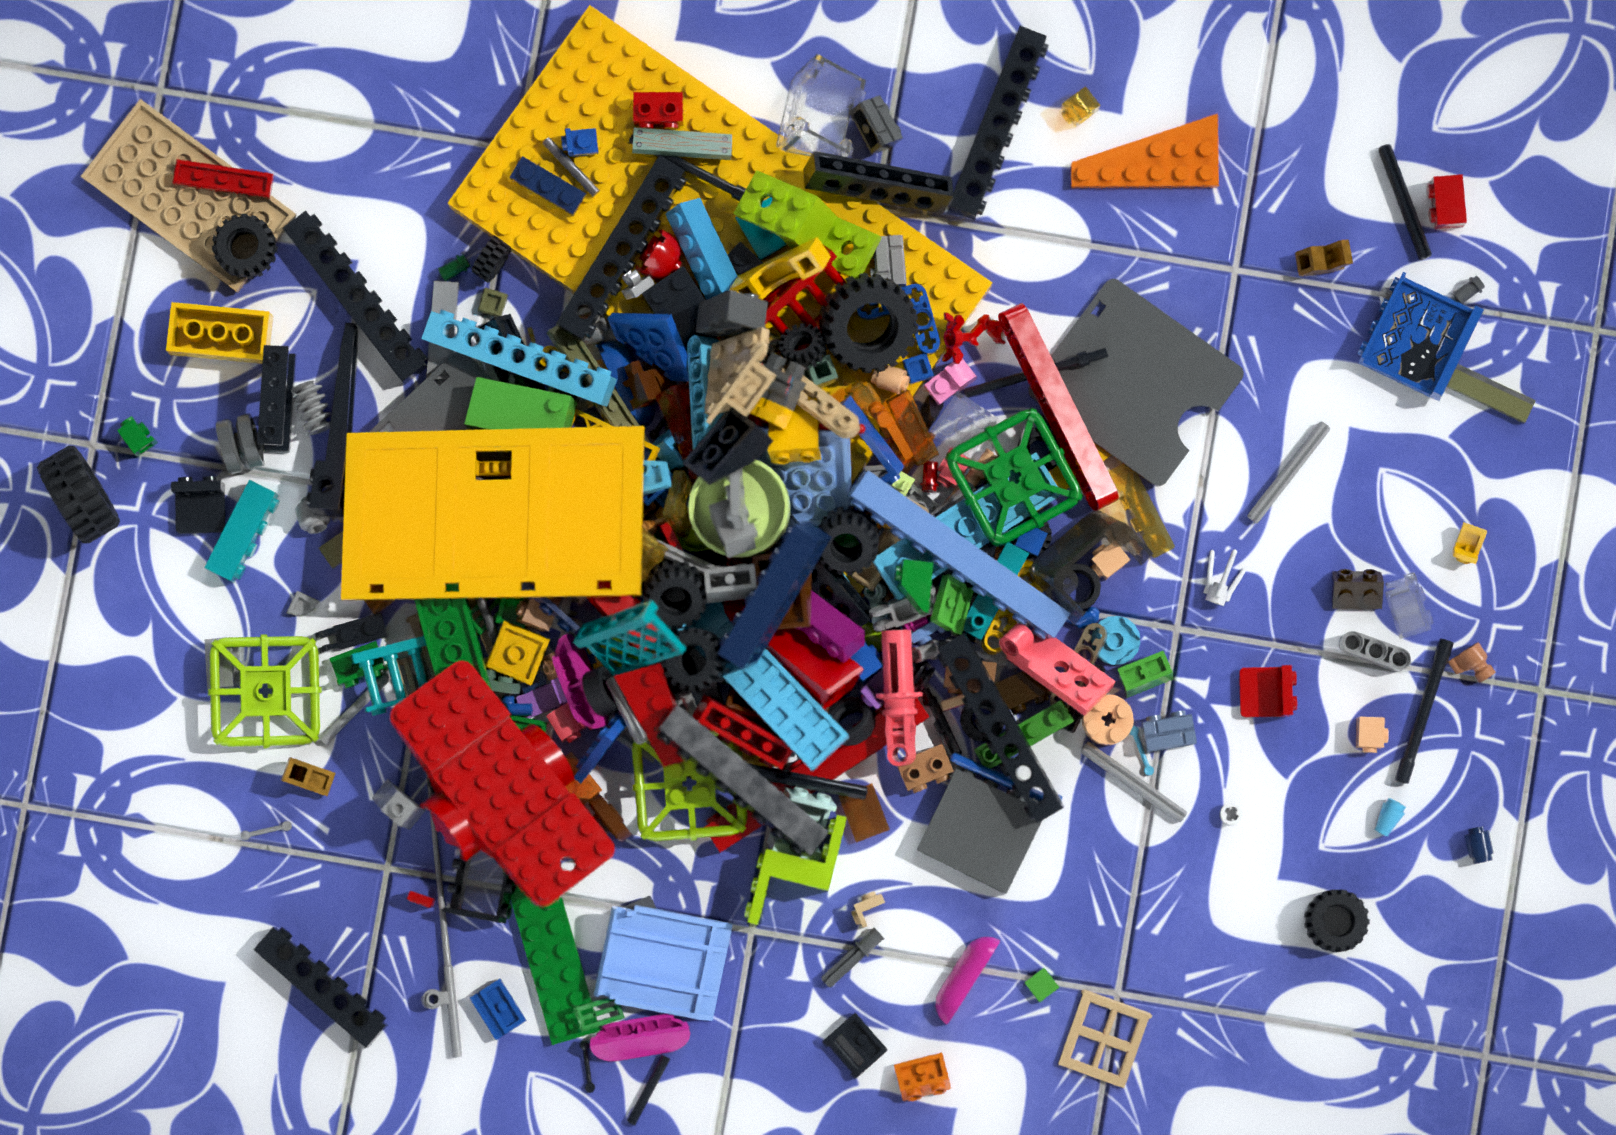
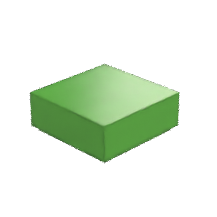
(1041, 984)

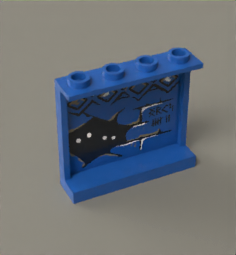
(1419, 337)

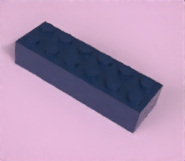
(774, 594)

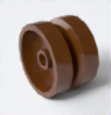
(609, 818)

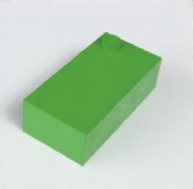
(517, 407)

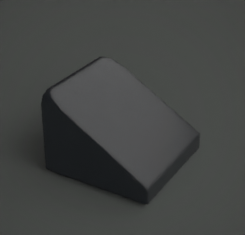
(930, 411)

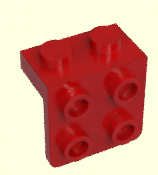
(1267, 691)

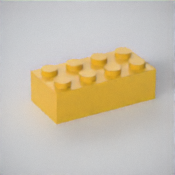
(218, 332)

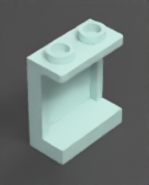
(816, 806)

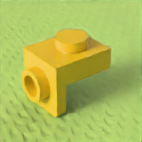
(1469, 543)

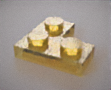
(675, 508)

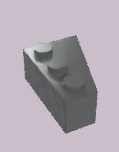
(731, 314)

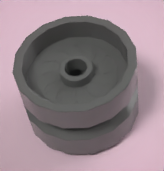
(239, 443)

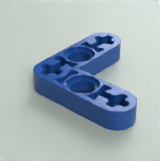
(921, 306)

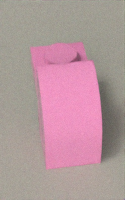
(949, 381)

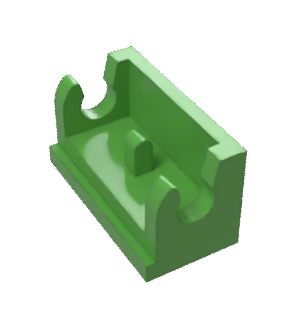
(1145, 674)

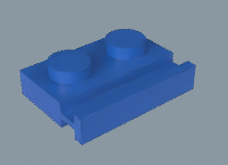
(498, 1009)

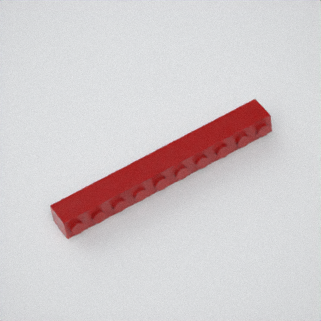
(831, 768)

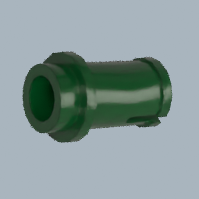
(454, 267)

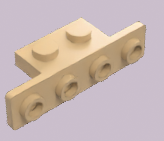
(748, 387)

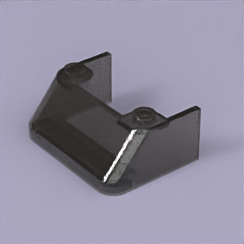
(1053, 566)

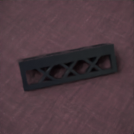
(506, 325)

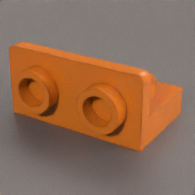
(922, 1077)

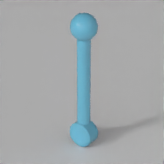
(1148, 770)

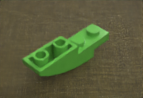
(1034, 729)

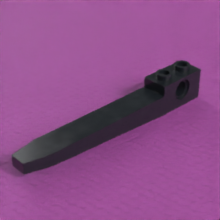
(333, 468)

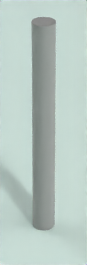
(344, 719)

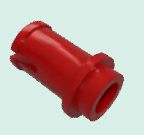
(929, 477)

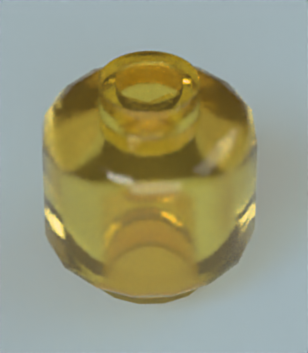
(863, 394)

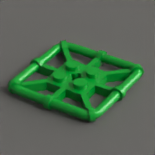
(997, 473)

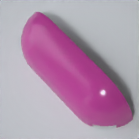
(570, 666)
(964, 976)
(640, 1037)

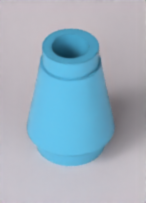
(1389, 816)

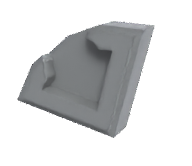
(302, 604)

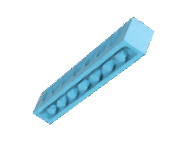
(438, 333)

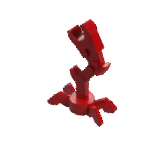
(954, 337)

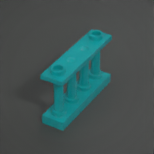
(389, 654)

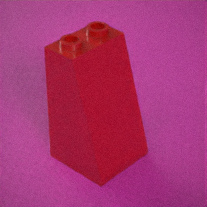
(812, 667)

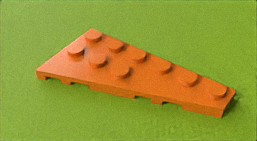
(1168, 159)

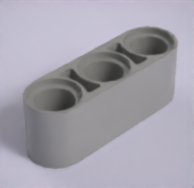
(1387, 651)

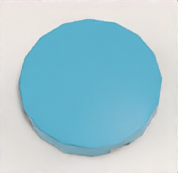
(1121, 640)

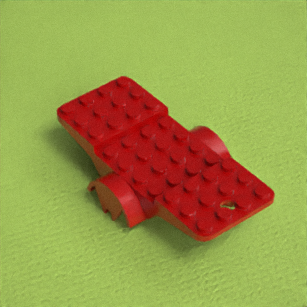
(499, 785)

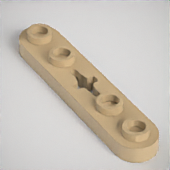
(828, 411)

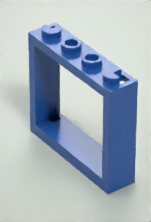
(876, 444)

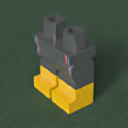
(782, 394)

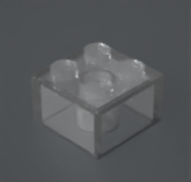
(960, 422)

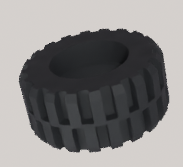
(890, 344)
(78, 494)

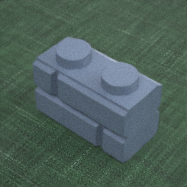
(1168, 732)

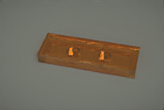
(912, 427)

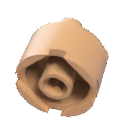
(1115, 732)

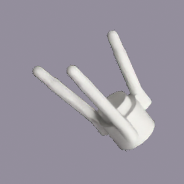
(1218, 592)

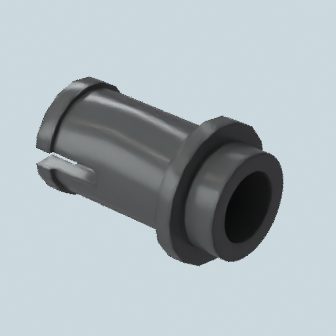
(1469, 289)

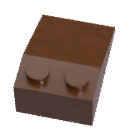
(800, 611)

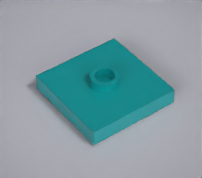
(762, 241)

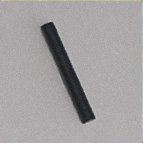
(648, 1090)

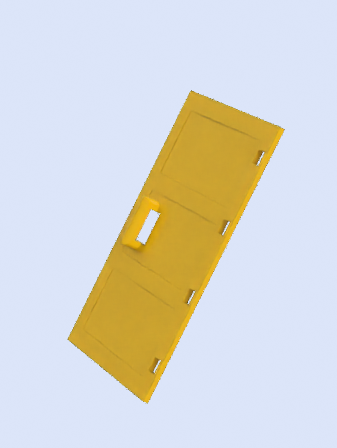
(559, 521)

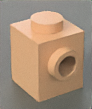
(1108, 560)
(1371, 734)

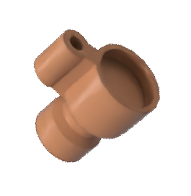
(1473, 659)

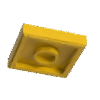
(517, 653)

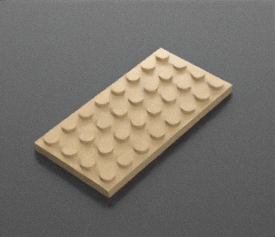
(138, 175)

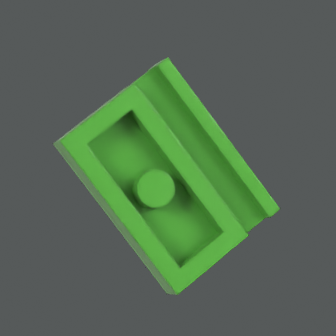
(951, 605)

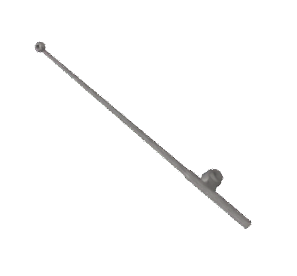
(449, 996)

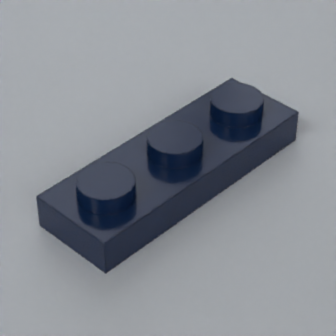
(548, 186)

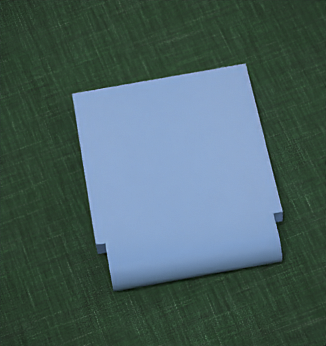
(663, 961)

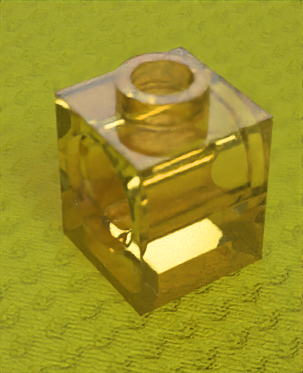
(1079, 107)

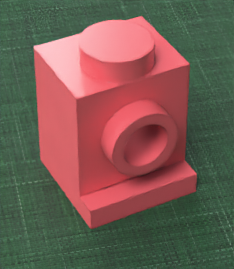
(945, 477)

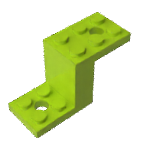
(803, 216)
(795, 870)

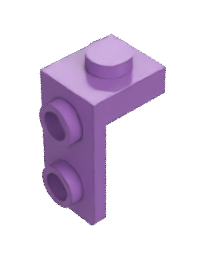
(872, 687)
(544, 698)

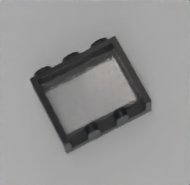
(481, 889)

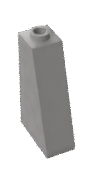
(398, 805)

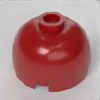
(660, 256)

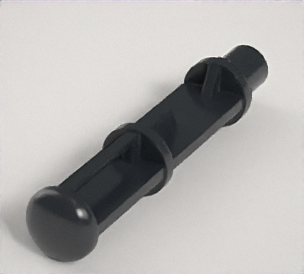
(941, 724)

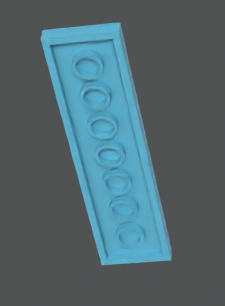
(963, 522)

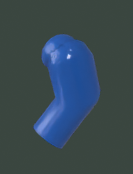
(1091, 616)
(517, 709)

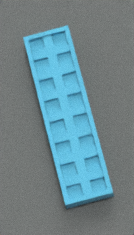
(777, 697)

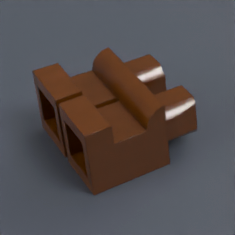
(645, 383)

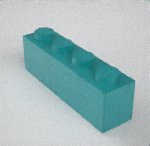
(242, 531)

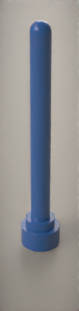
(991, 774)

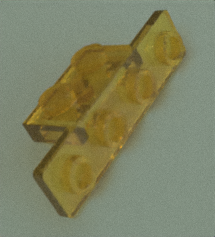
(1142, 510)

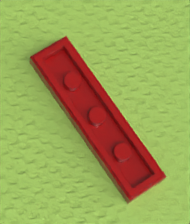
(223, 179)

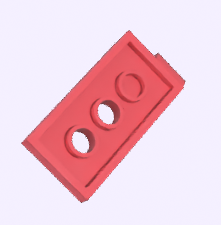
(1041, 656)

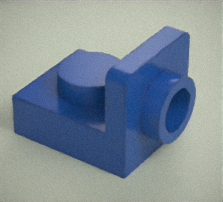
(580, 142)

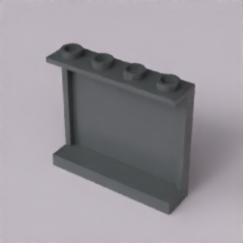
(980, 831)

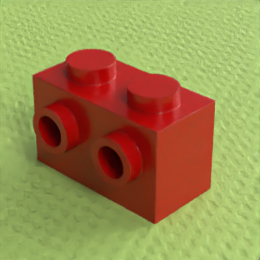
(658, 109)

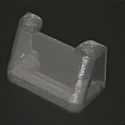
(819, 109)

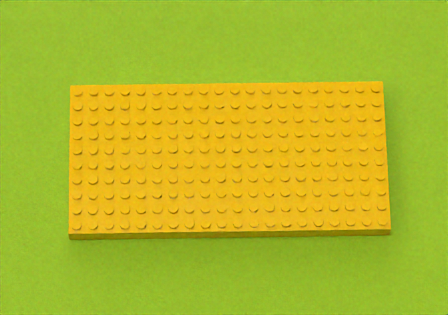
(593, 87)

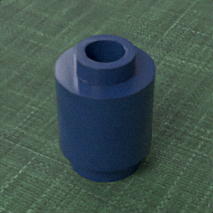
(1479, 845)

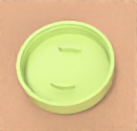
(764, 498)

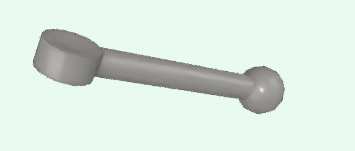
(245, 835)

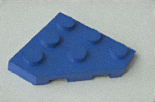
(655, 341)
(597, 750)

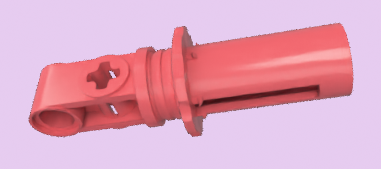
(899, 695)

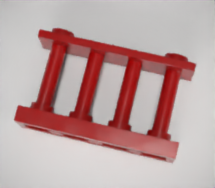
(786, 295)

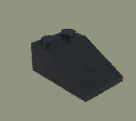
(680, 298)
(727, 447)

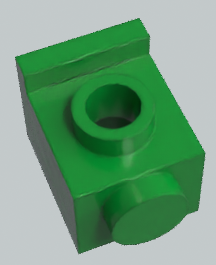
(136, 436)

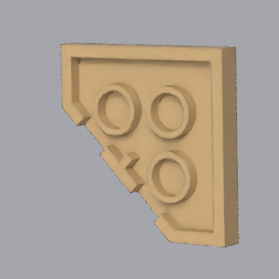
(726, 359)

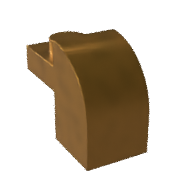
(1324, 259)
(308, 776)

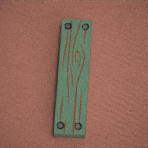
(682, 143)

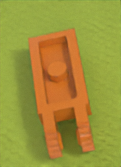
(890, 430)

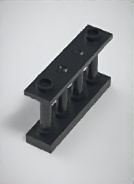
(276, 398)

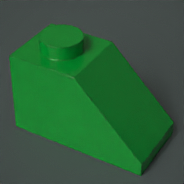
(915, 583)

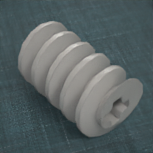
(311, 407)

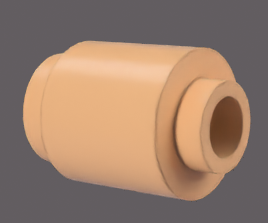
(891, 379)

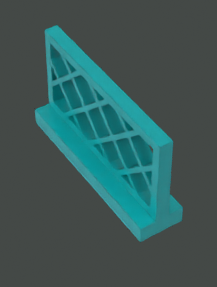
(618, 626)

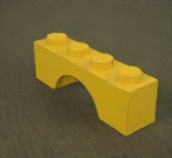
(798, 262)

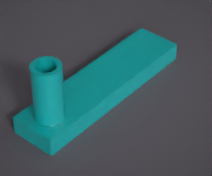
(982, 609)

